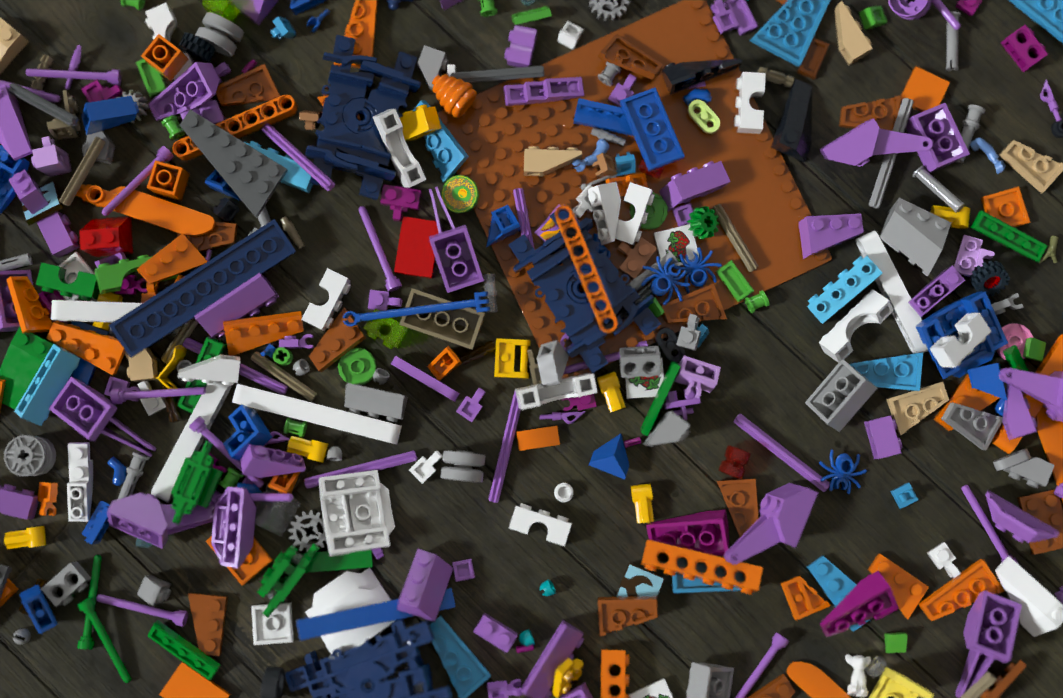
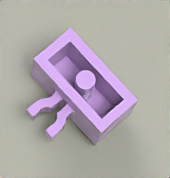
(50, 158)
(697, 375)

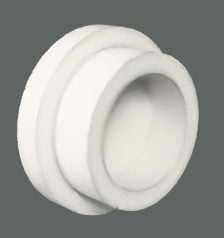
(563, 492)

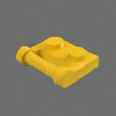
(506, 356)

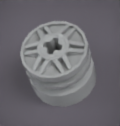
(40, 460)

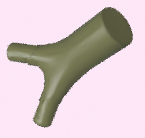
(1051, 251)

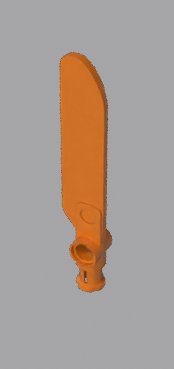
(151, 210)
(1051, 437)
(814, 681)

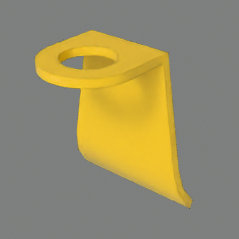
(178, 355)

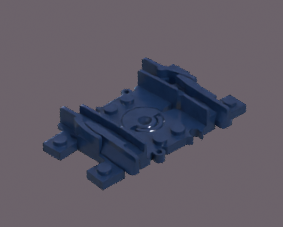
(355, 143)
(568, 303)
(349, 671)

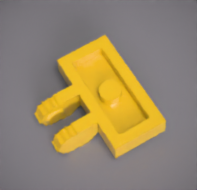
(564, 674)

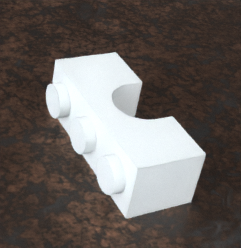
(748, 119)
(640, 197)
(321, 316)
(971, 331)
(557, 527)

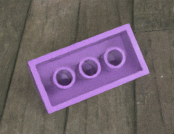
(237, 304)
(556, 652)

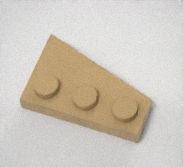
(1035, 168)
(915, 405)

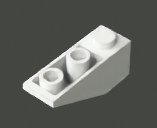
(606, 207)
(218, 368)

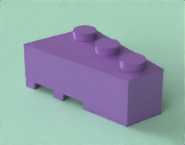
(826, 231)
(18, 503)

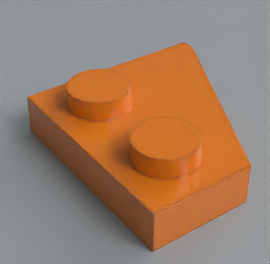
(802, 598)

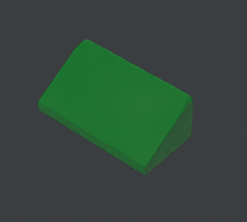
(1014, 358)

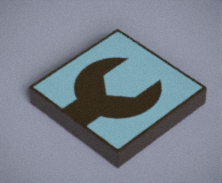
(52, 196)
(639, 583)

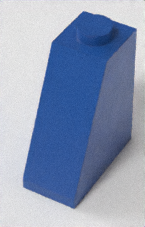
(108, 113)

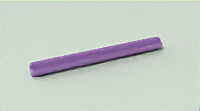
(298, 157)
(244, 370)
(505, 451)
(781, 452)
(369, 466)

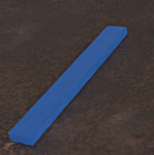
(359, 617)

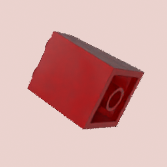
(107, 236)

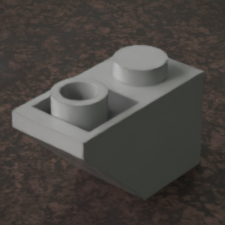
(431, 64)
(106, 153)
(552, 363)
(1033, 470)
(154, 590)

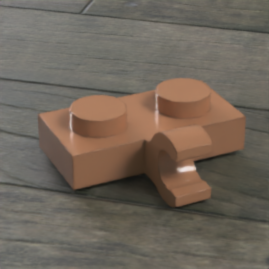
(636, 257)

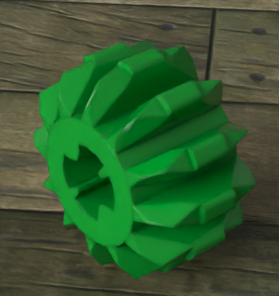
(703, 222)

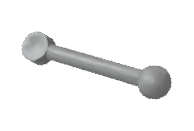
(583, 186)

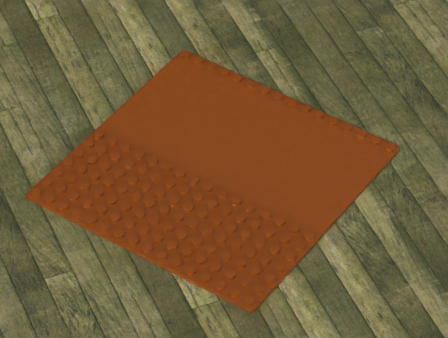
(758, 200)

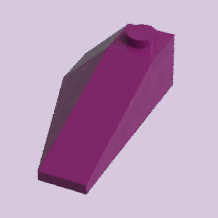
(699, 532)
(867, 600)

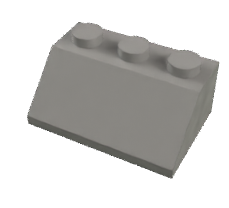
(840, 395)
(375, 402)
(668, 430)
(709, 681)

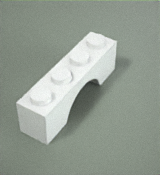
(163, 23)
(391, 132)
(871, 309)
(569, 387)

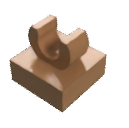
(310, 117)
(606, 165)

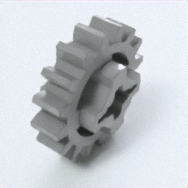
(612, 8)
(297, 525)

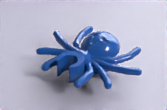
(697, 269)
(665, 280)
(842, 471)

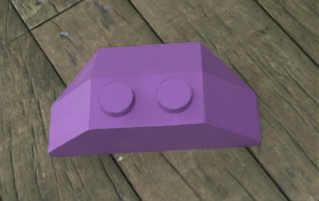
(1017, 521)
(233, 526)

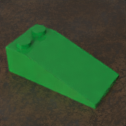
(21, 364)

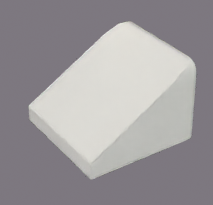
(570, 35)

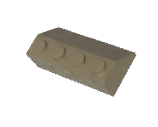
(454, 326)

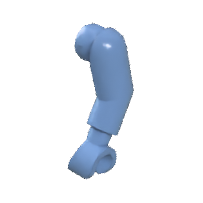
(602, 147)
(990, 152)

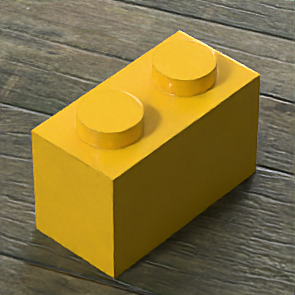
(420, 122)

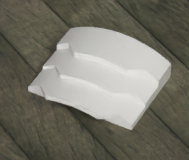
(355, 512)
(345, 593)

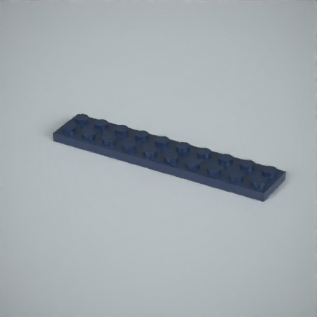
(201, 288)

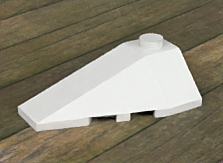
(1039, 608)

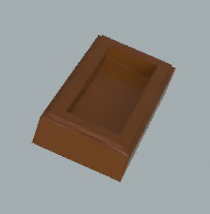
(813, 58)

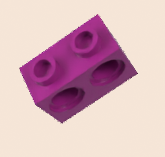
(1019, 51)

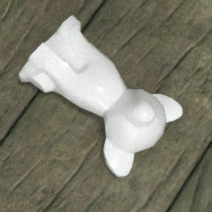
(857, 687)

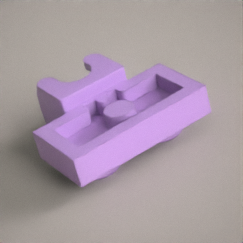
(970, 255)

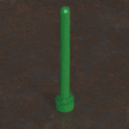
(88, 607)
(86, 641)

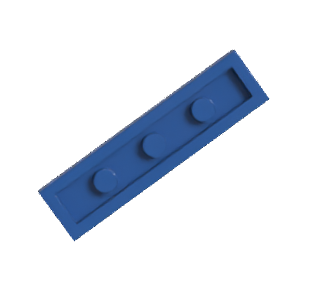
(601, 116)

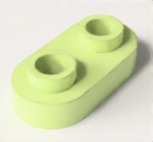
(706, 115)

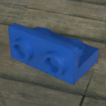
(97, 524)

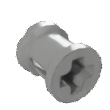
(609, 73)

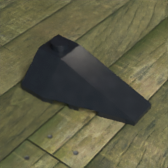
(688, 74)
(795, 125)

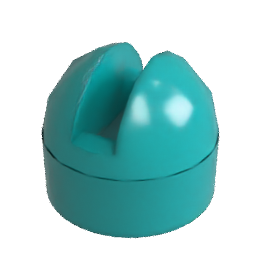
(548, 588)
(526, 638)

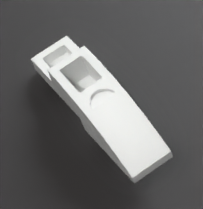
(80, 482)

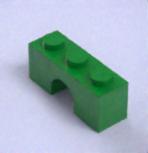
(53, 278)

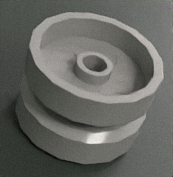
(220, 33)
(463, 465)

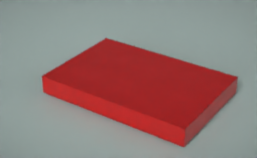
(414, 250)

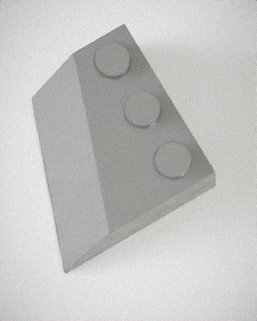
(915, 233)

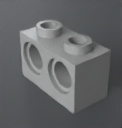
(639, 357)
(64, 580)

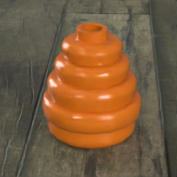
(453, 94)

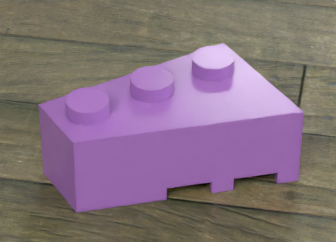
(694, 184)

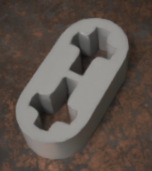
(1011, 459)

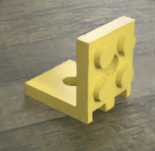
(897, 686)

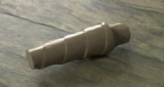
(292, 232)

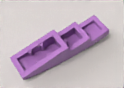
(543, 91)

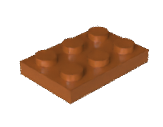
(1047, 508)

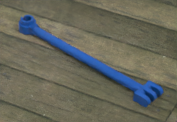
(477, 302)

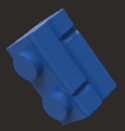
(38, 609)

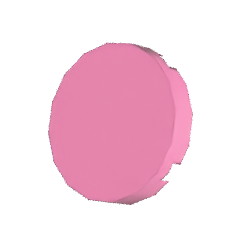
(1016, 335)

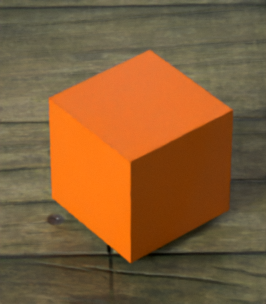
(164, 57)
(168, 180)

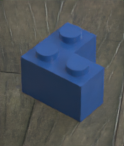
(249, 430)

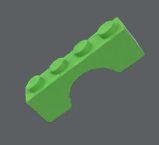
(111, 276)

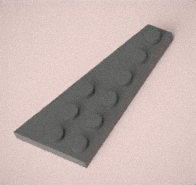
(242, 167)

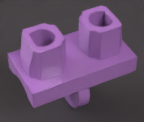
(672, 402)

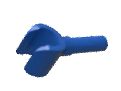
(316, 21)
(269, 350)

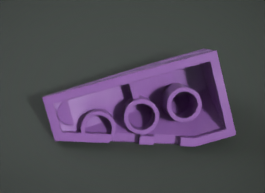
(187, 92)
(12, 128)

